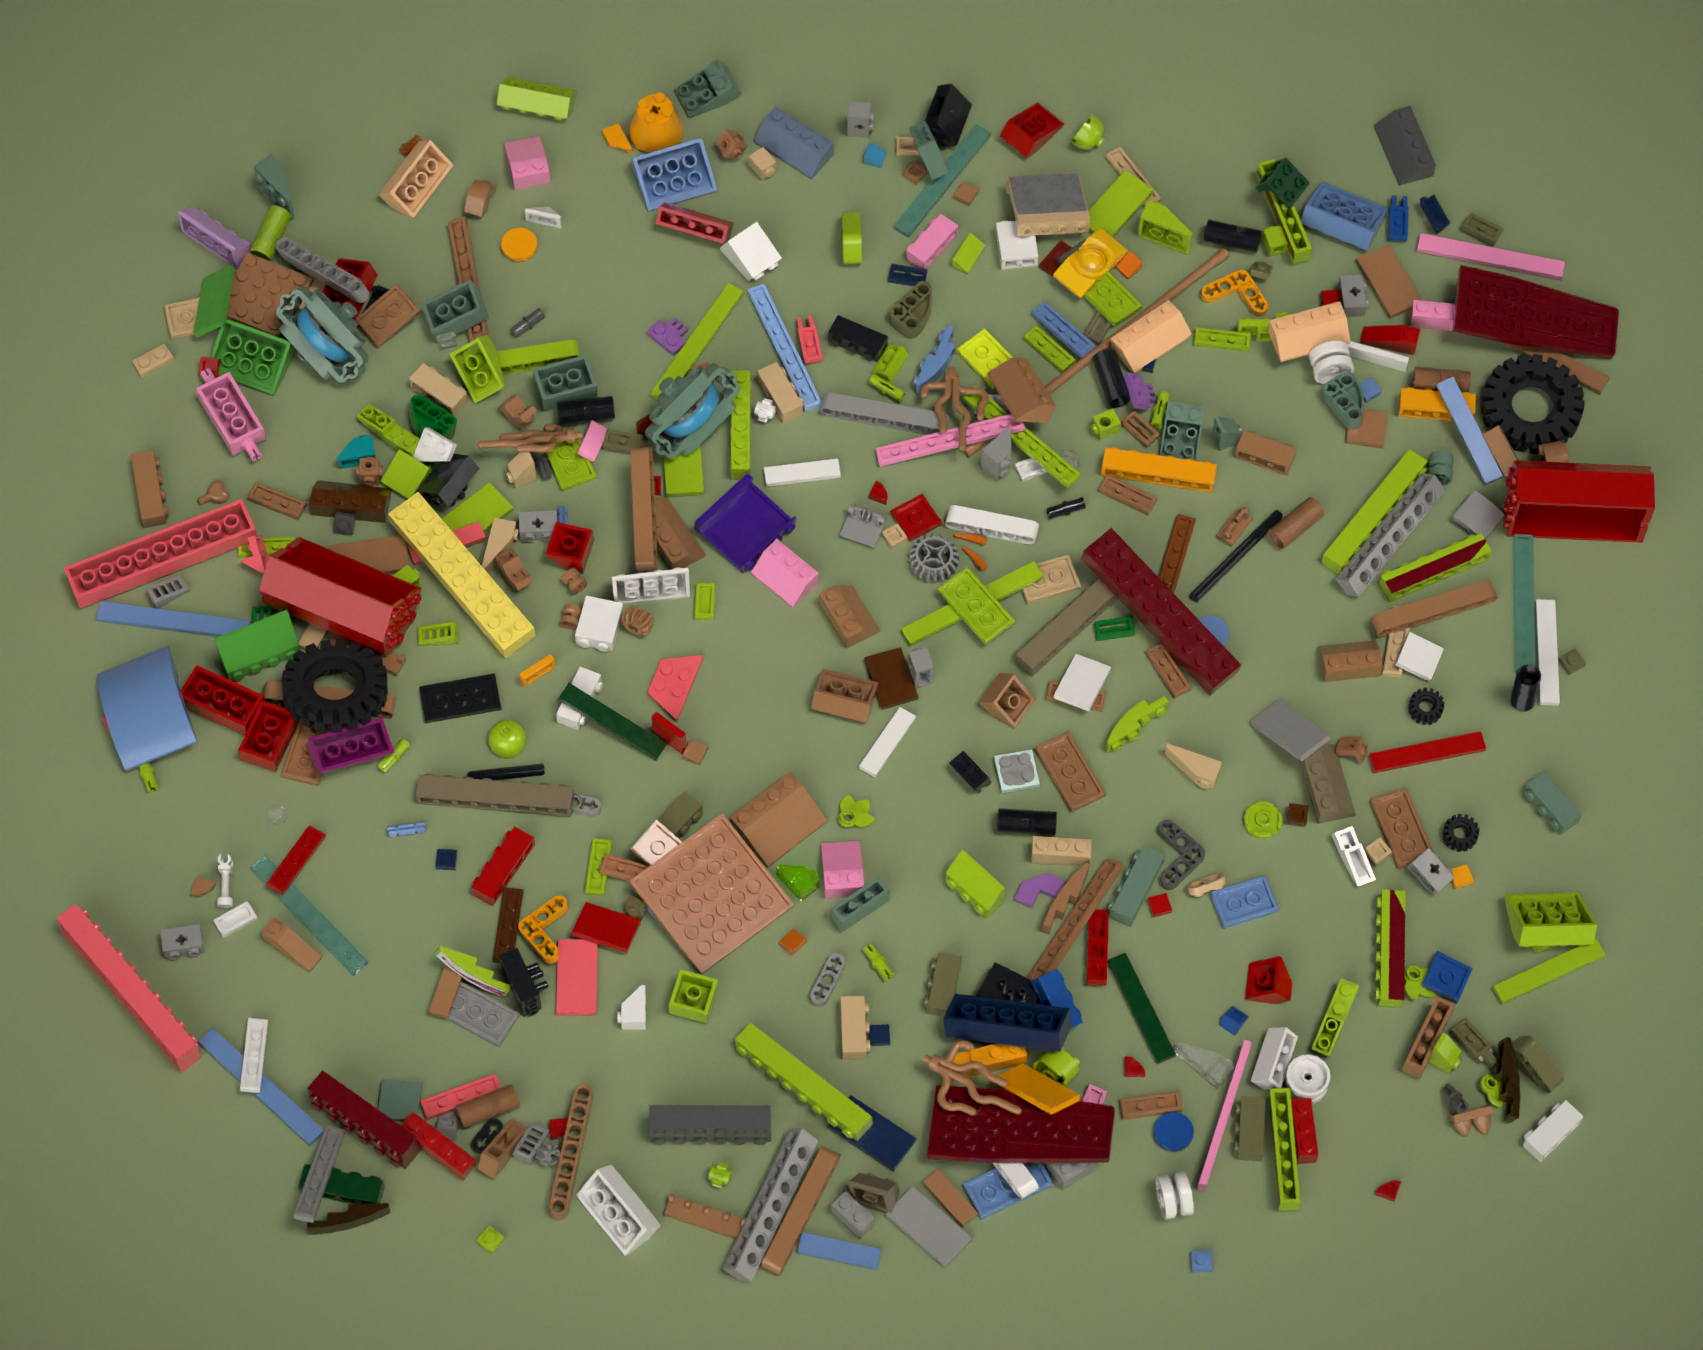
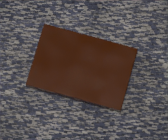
(894, 678)

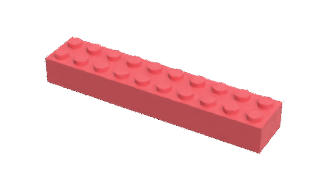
(160, 553)
(129, 988)

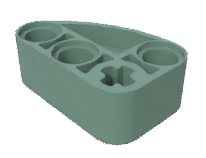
(1348, 392)

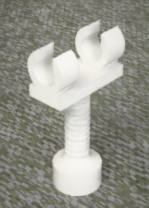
(225, 870)

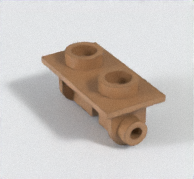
(1235, 525)

